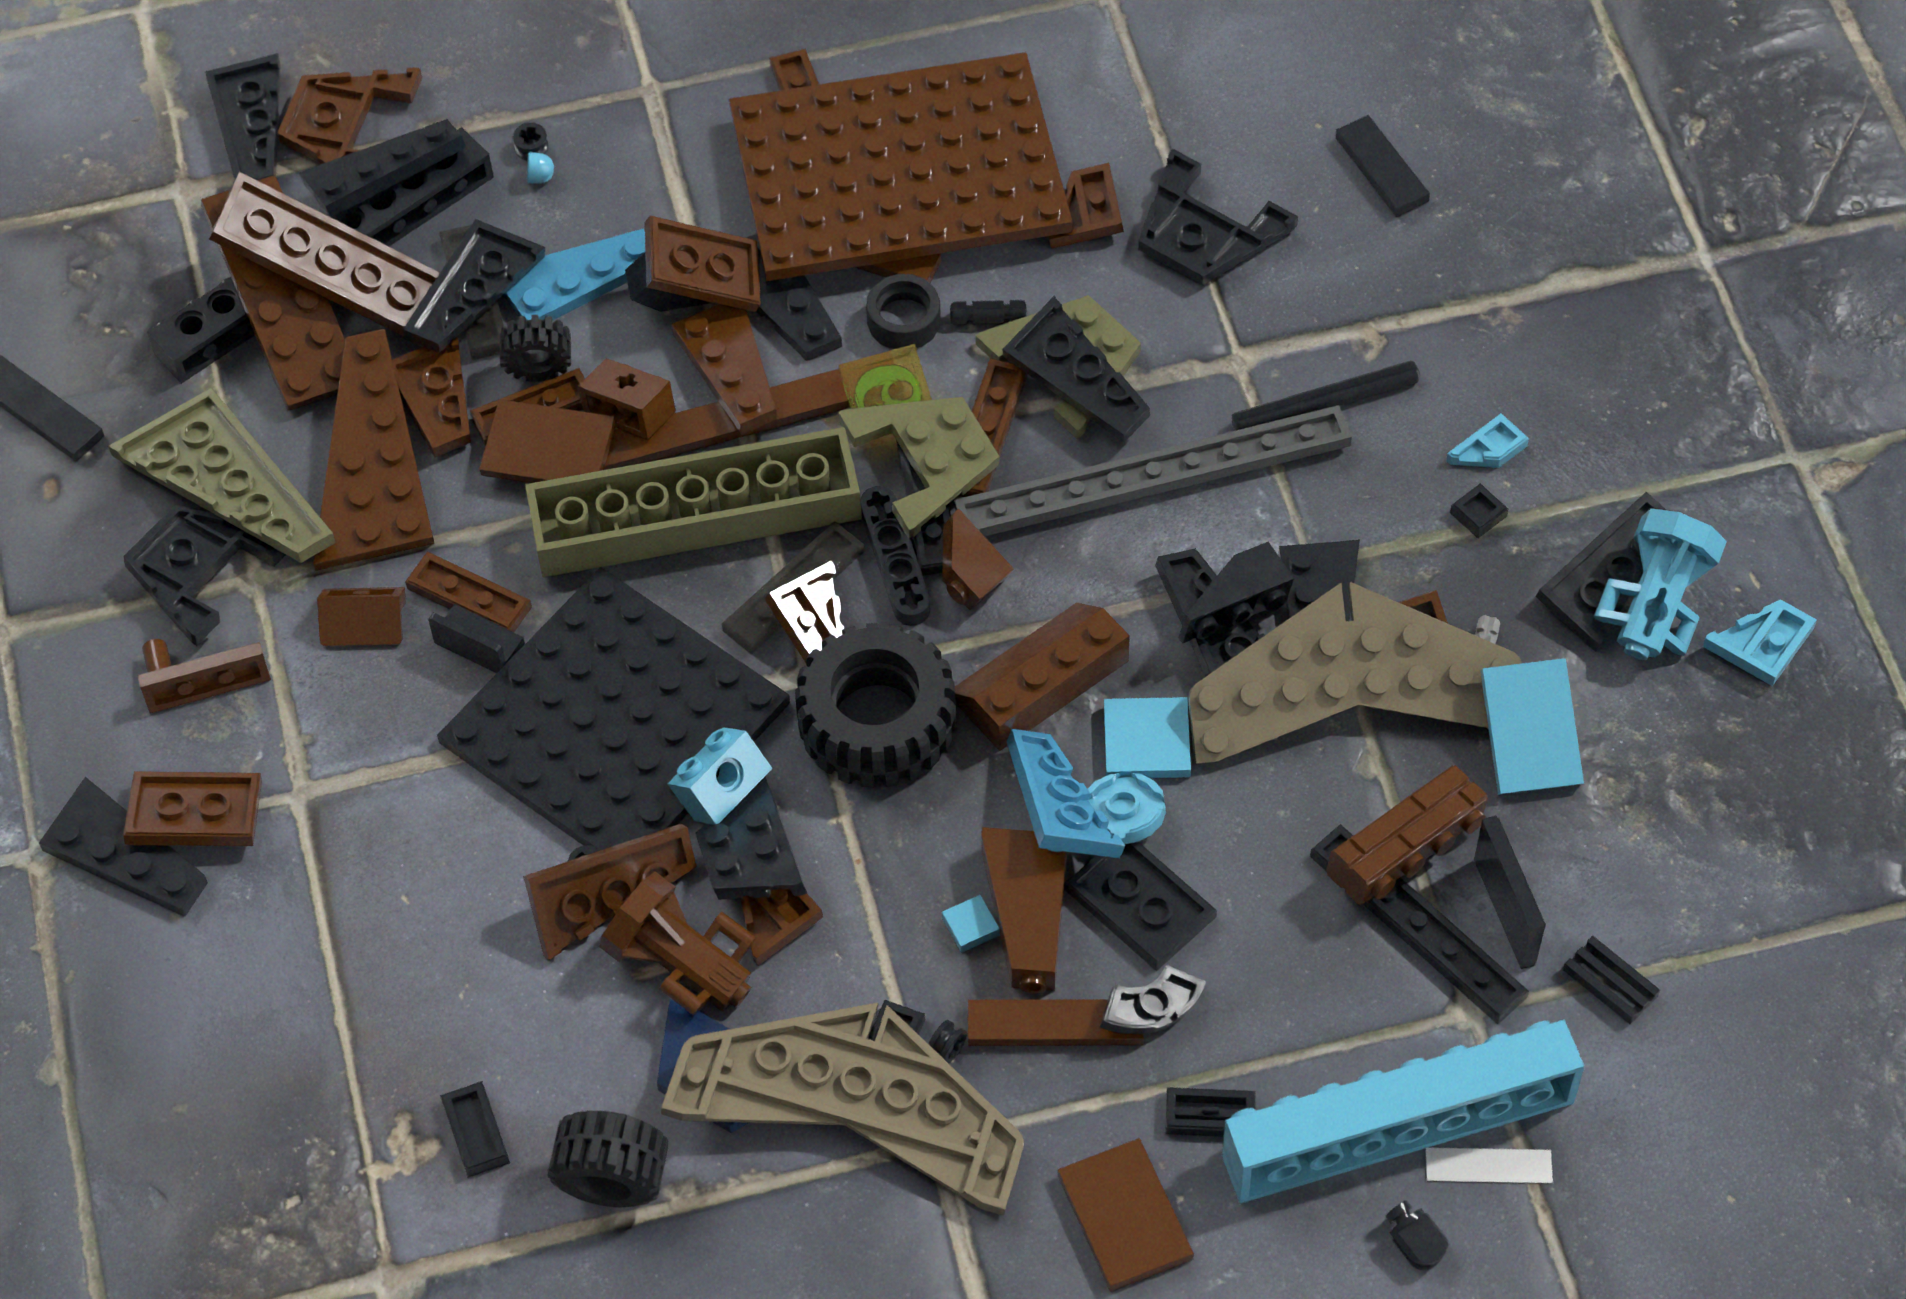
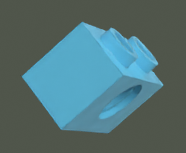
(740, 768)

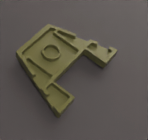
(1101, 330)
(941, 445)

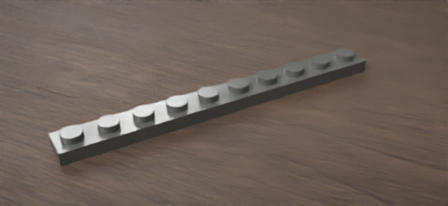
(1156, 471)

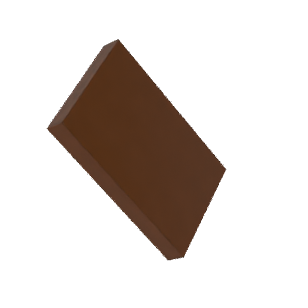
(702, 263)
(545, 442)
(193, 808)
(1125, 1214)

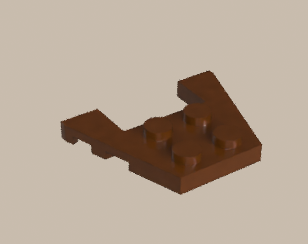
(333, 106)

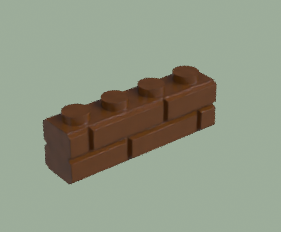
(1407, 836)

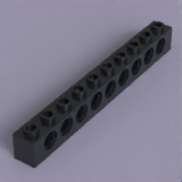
(218, 320)

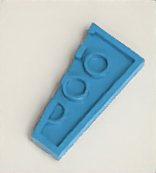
(575, 276)
(1057, 801)

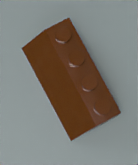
(1043, 672)

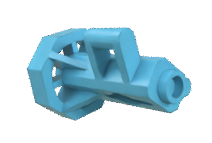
(1673, 555)

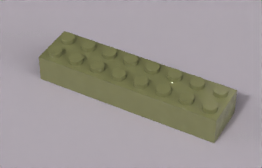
(693, 501)

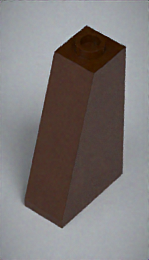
(1027, 904)

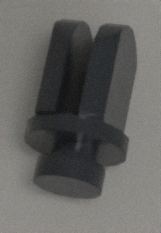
(1417, 1236)

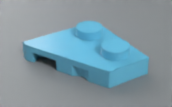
(1763, 641)

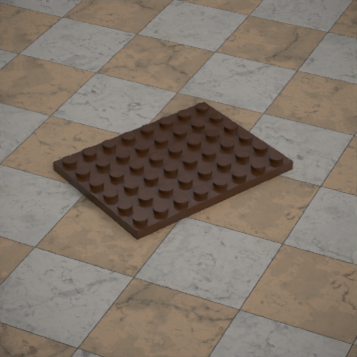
(898, 166)

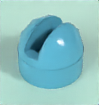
(539, 168)

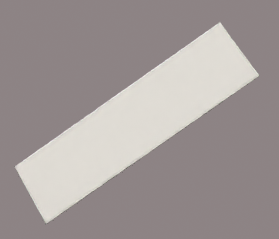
(1489, 1165)

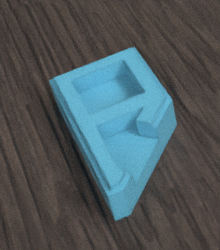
(1490, 445)

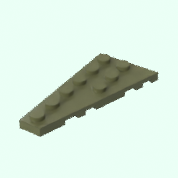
(221, 467)

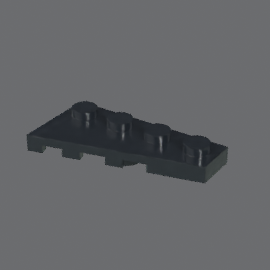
(248, 113)
(471, 281)
(797, 314)
(1068, 364)

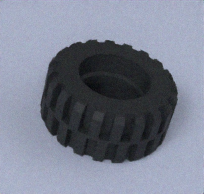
(869, 659)

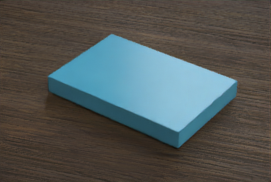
(1532, 726)

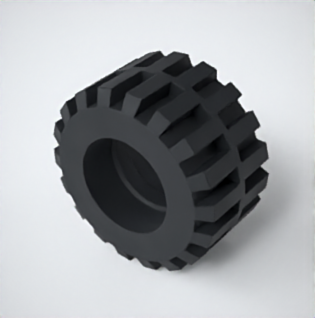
(608, 1159)

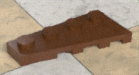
(728, 360)
(591, 889)

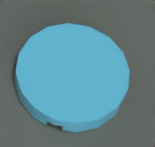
(1130, 804)

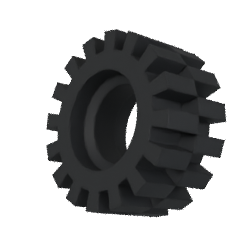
(535, 348)

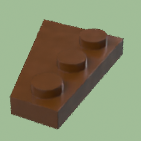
(435, 396)

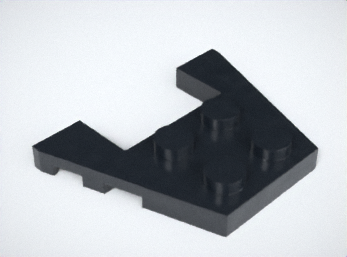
(1197, 237)
(183, 556)

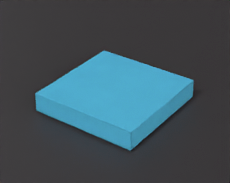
(1147, 737)

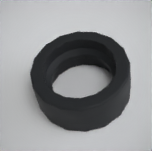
(903, 288)

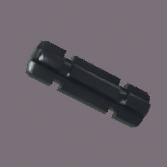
(987, 311)

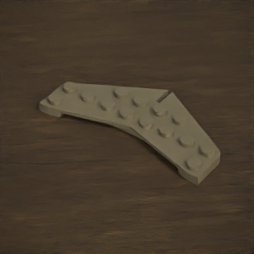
(1325, 665)
(832, 1074)

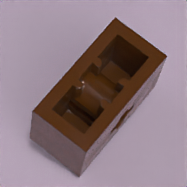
(630, 395)

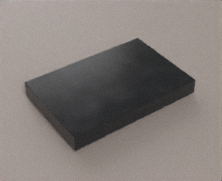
(1509, 892)
(1141, 902)

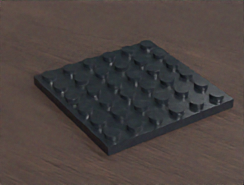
(606, 714)

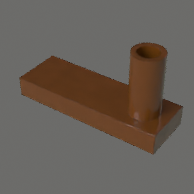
(198, 679)

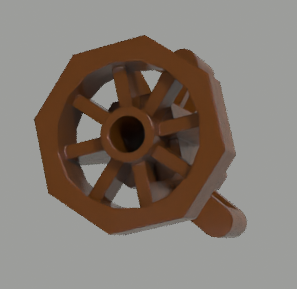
(655, 930)

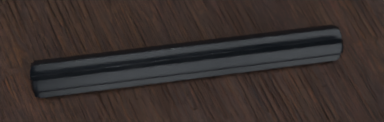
(1329, 395)

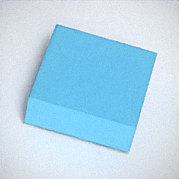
(970, 923)

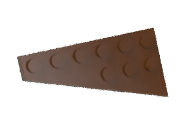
(372, 475)

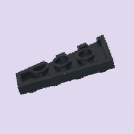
(367, 172)
(1318, 570)
(1185, 580)
(1580, 584)
(91, 838)

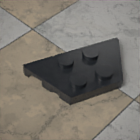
(750, 850)

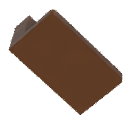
(360, 616)

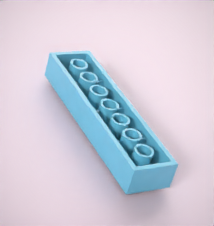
(1401, 1110)

